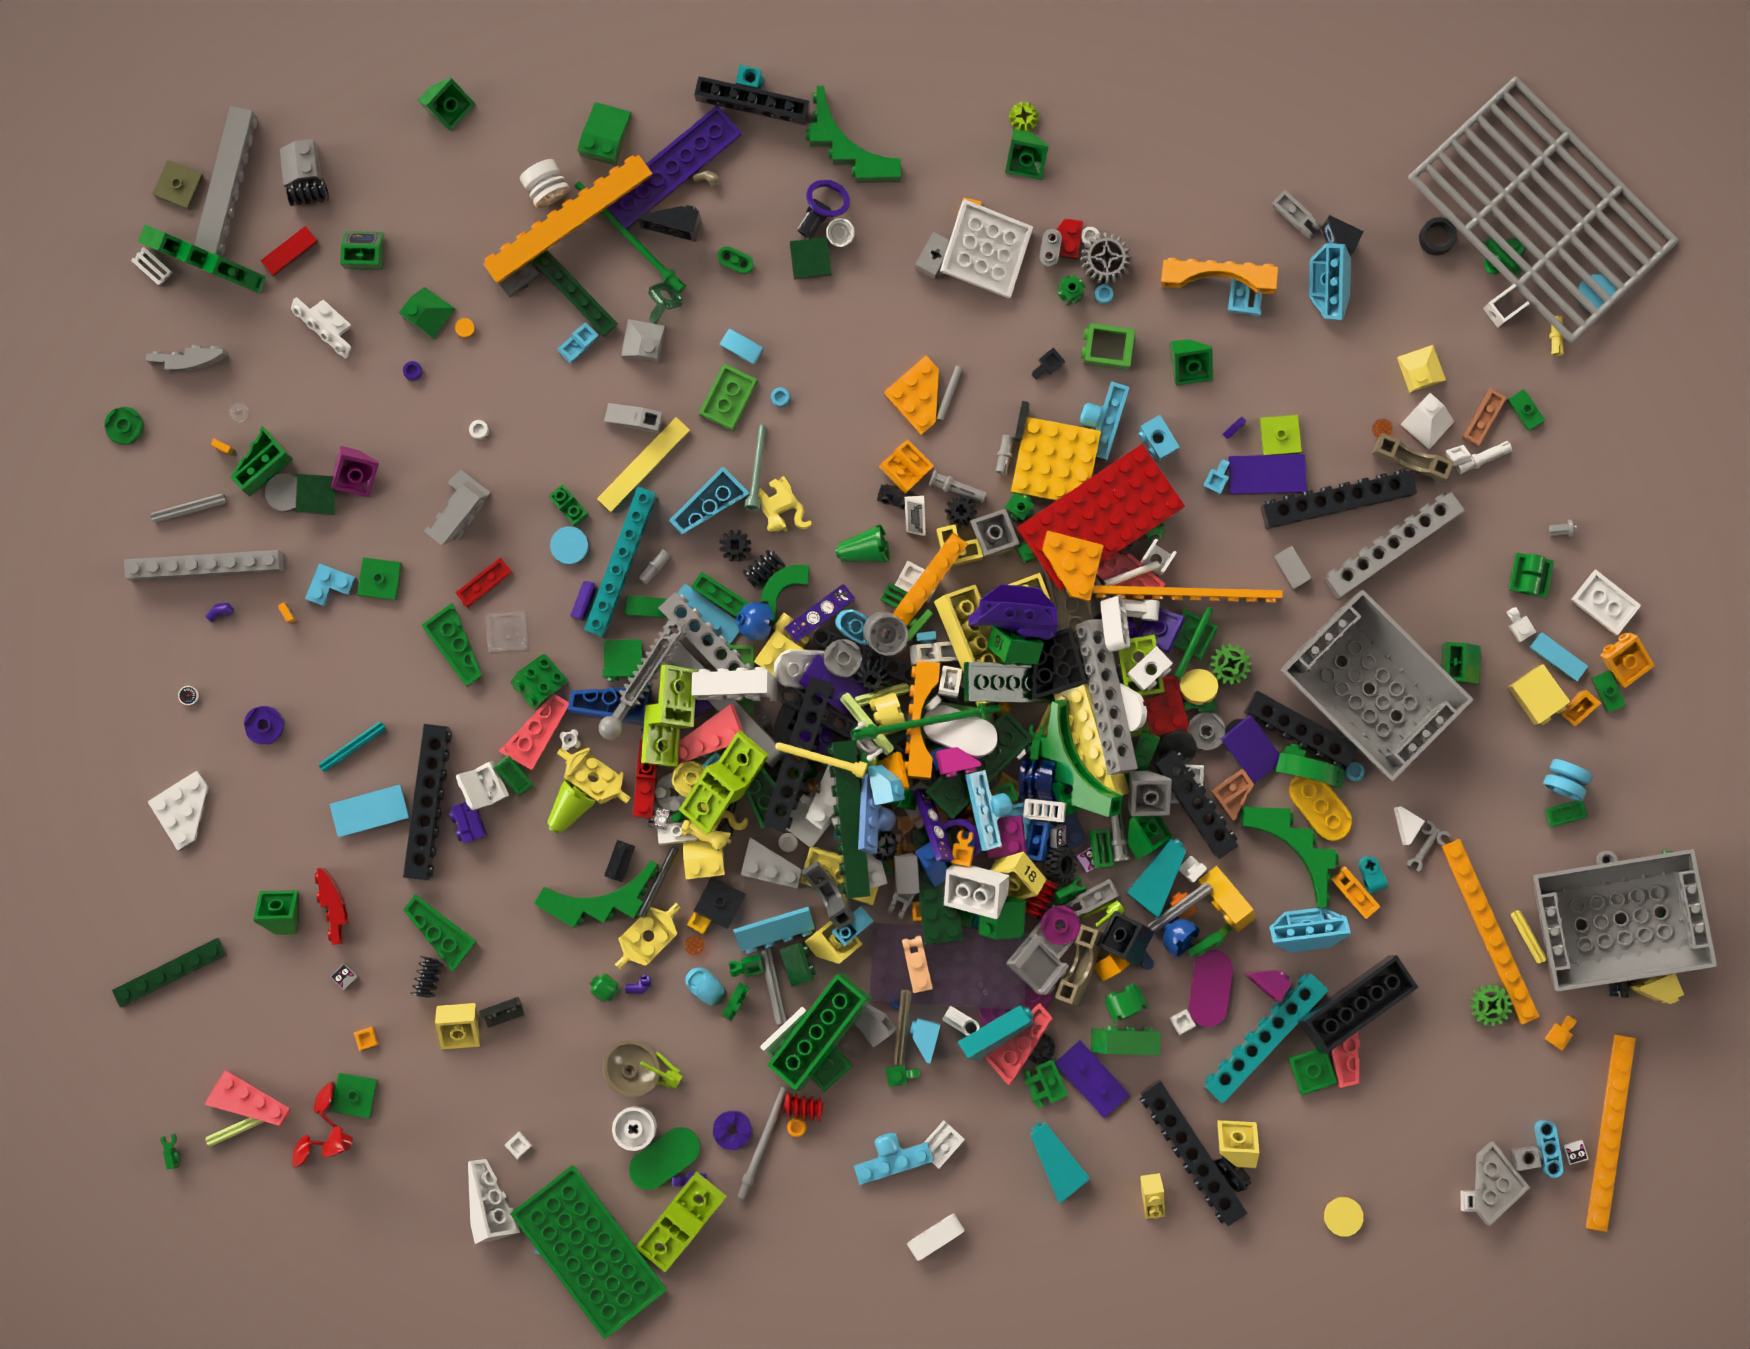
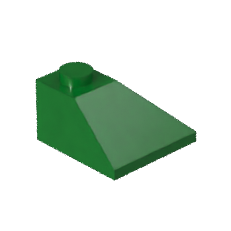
(446, 102)
(1026, 155)
(427, 312)
(1191, 361)
(1146, 834)
(278, 911)

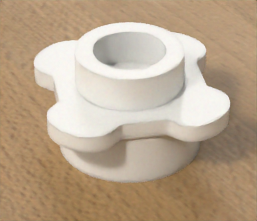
(574, 736)

